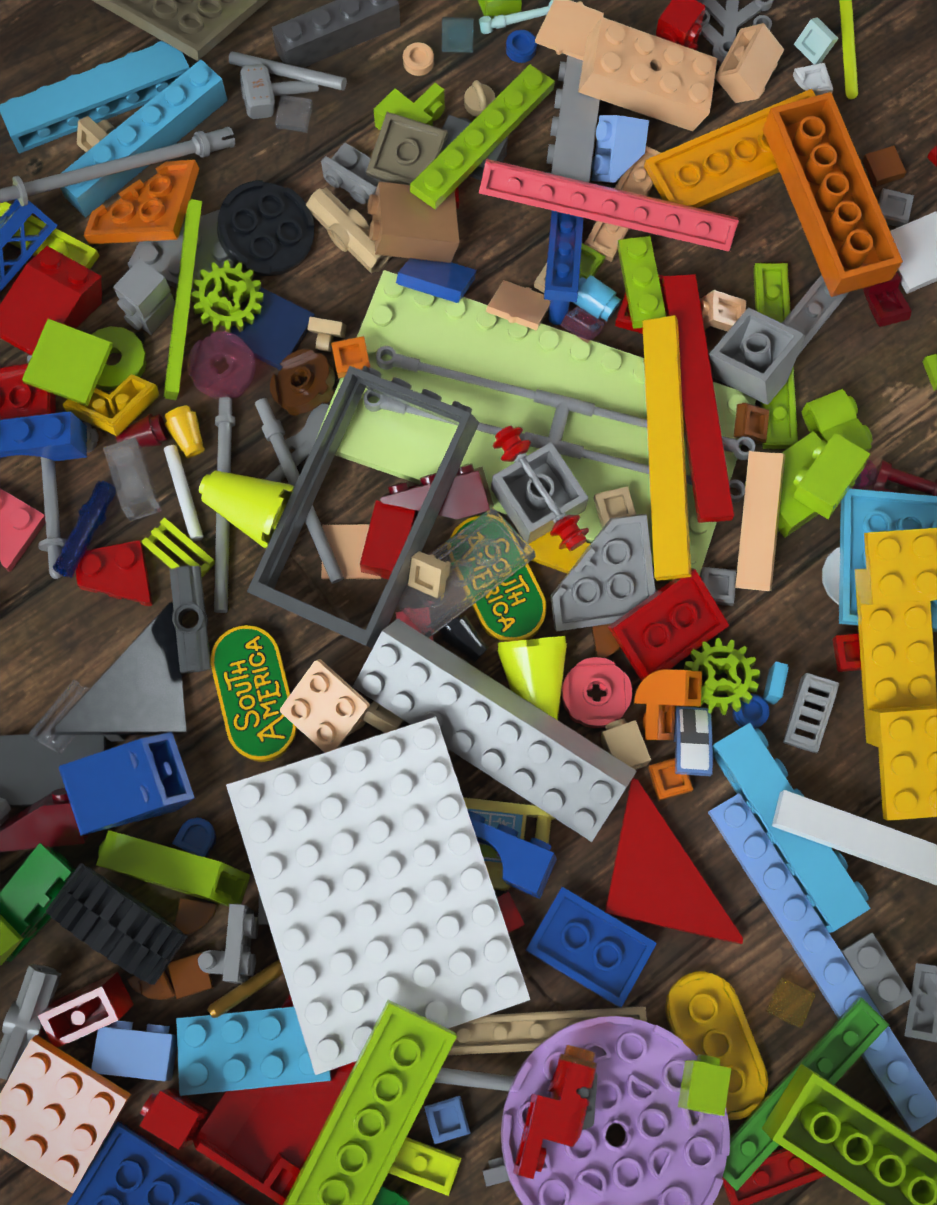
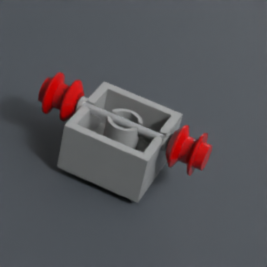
(539, 491)

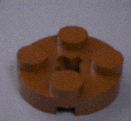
(313, 392)

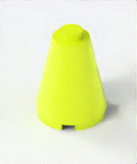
(246, 502)
(535, 670)

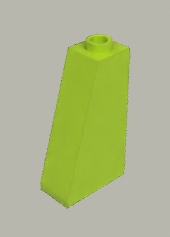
(173, 869)

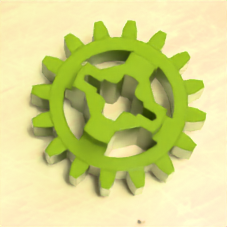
(216, 303)
(732, 685)

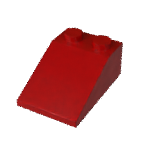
(48, 289)

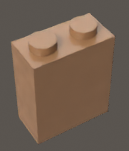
(410, 227)

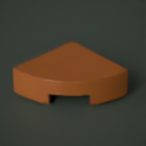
(604, 641)
(193, 915)
(161, 990)

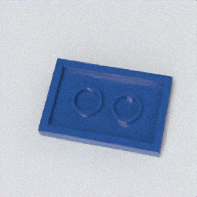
(591, 947)

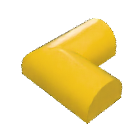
(116, 410)

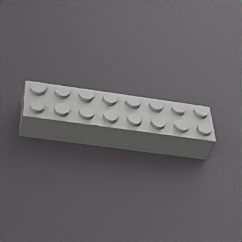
(495, 728)

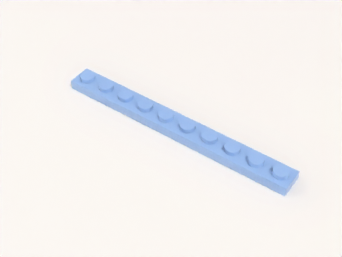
(821, 956)

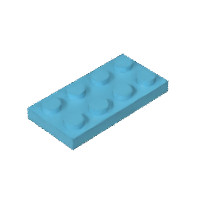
(243, 1052)

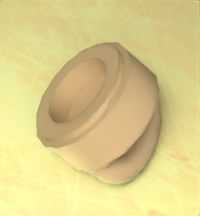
(478, 98)

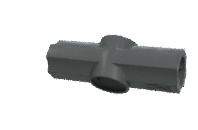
(189, 596)

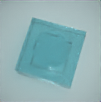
(457, 34)

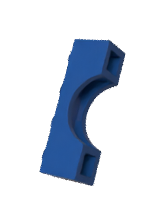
(46, 436)
(523, 862)

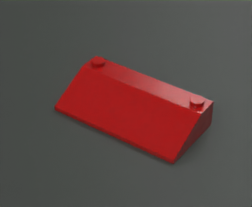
(269, 1130)

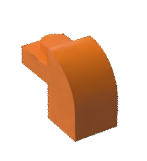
(661, 694)

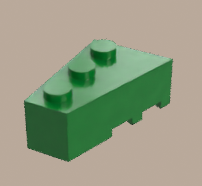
(32, 891)

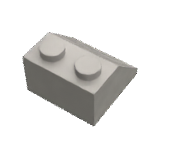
(756, 355)

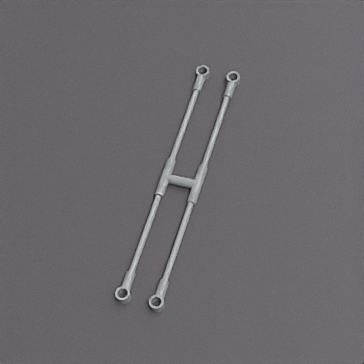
(562, 404)

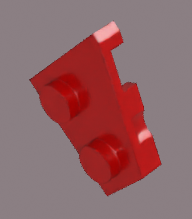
(117, 572)

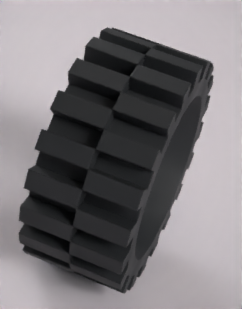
(116, 924)

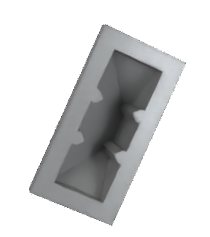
(923, 1006)

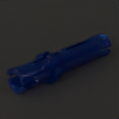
(91, 516)

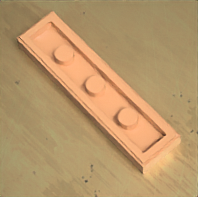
(636, 180)
(760, 520)

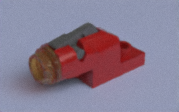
(563, 1114)

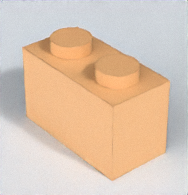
(749, 63)

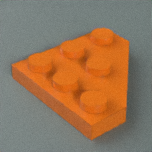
(146, 209)

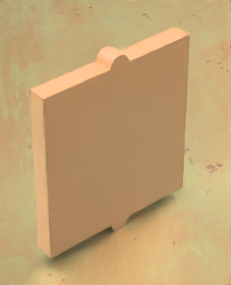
(568, 27)
(519, 305)
(347, 545)

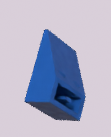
(127, 783)

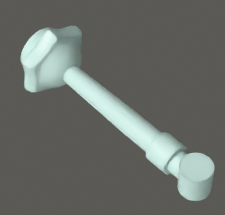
(500, 21)

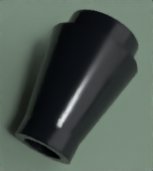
(463, 637)

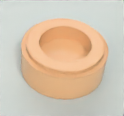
(418, 59)

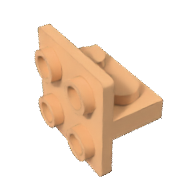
(325, 707)

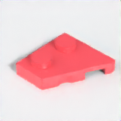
(17, 528)

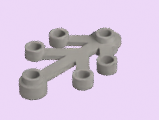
(730, 20)

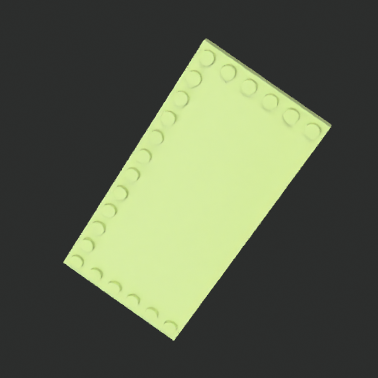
(544, 359)

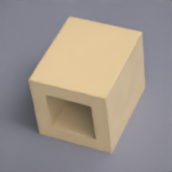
(625, 743)

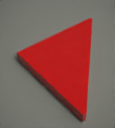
(658, 881)

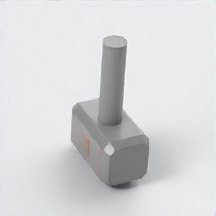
(260, 92)

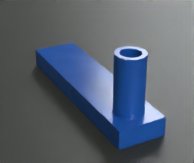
(563, 264)

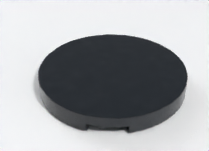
(265, 228)

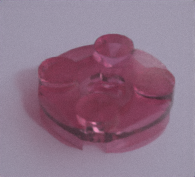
(211, 350)

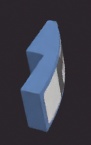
(693, 741)

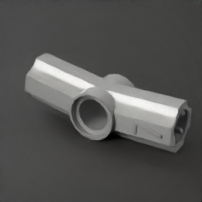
(22, 1017)

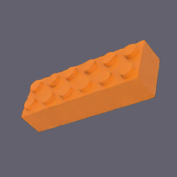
(831, 194)

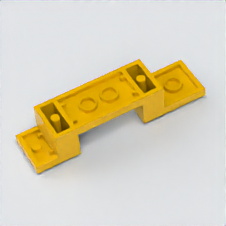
(900, 666)

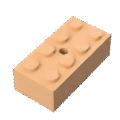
(647, 74)

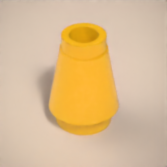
(184, 428)

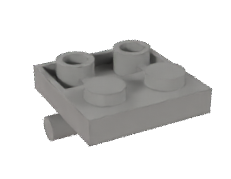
(236, 961)

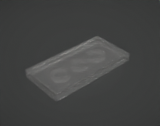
(480, 560)

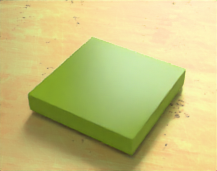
(67, 362)

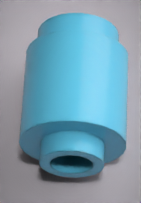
(597, 298)

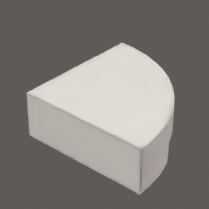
(814, 78)

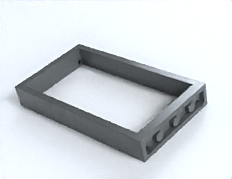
(314, 474)

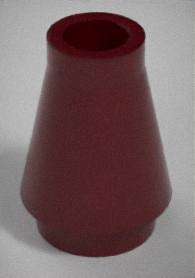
(149, 431)

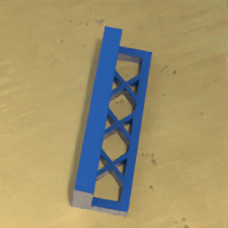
(10, 223)

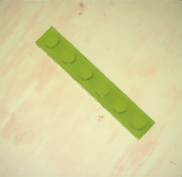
(482, 136)

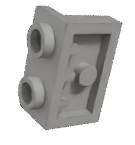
(348, 171)

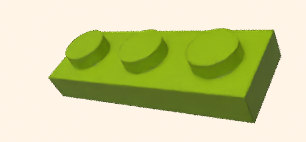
(641, 280)

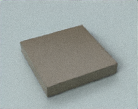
(404, 149)

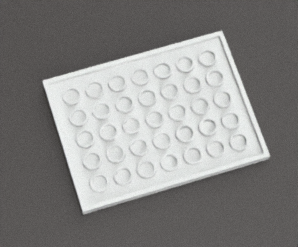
(376, 890)

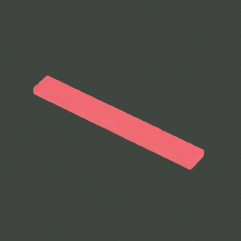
(608, 205)

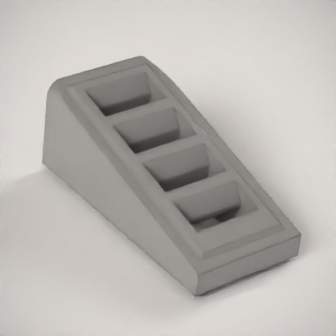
(819, 684)

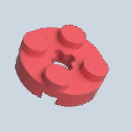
(610, 678)

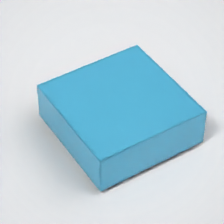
(775, 682)

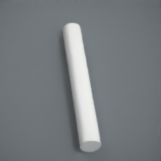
(183, 493)

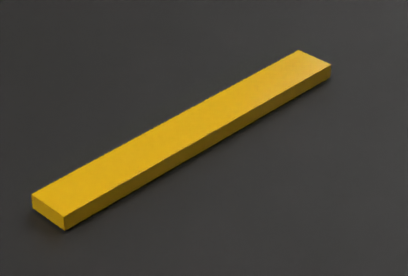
(666, 449)

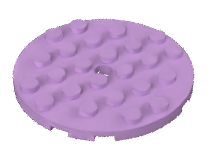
(667, 1150)

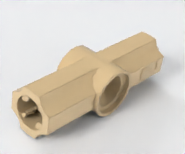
(346, 229)

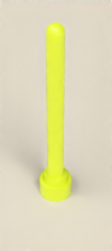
(848, 46)

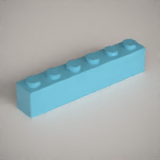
(96, 93)
(153, 126)
(814, 866)

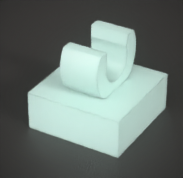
(816, 41)

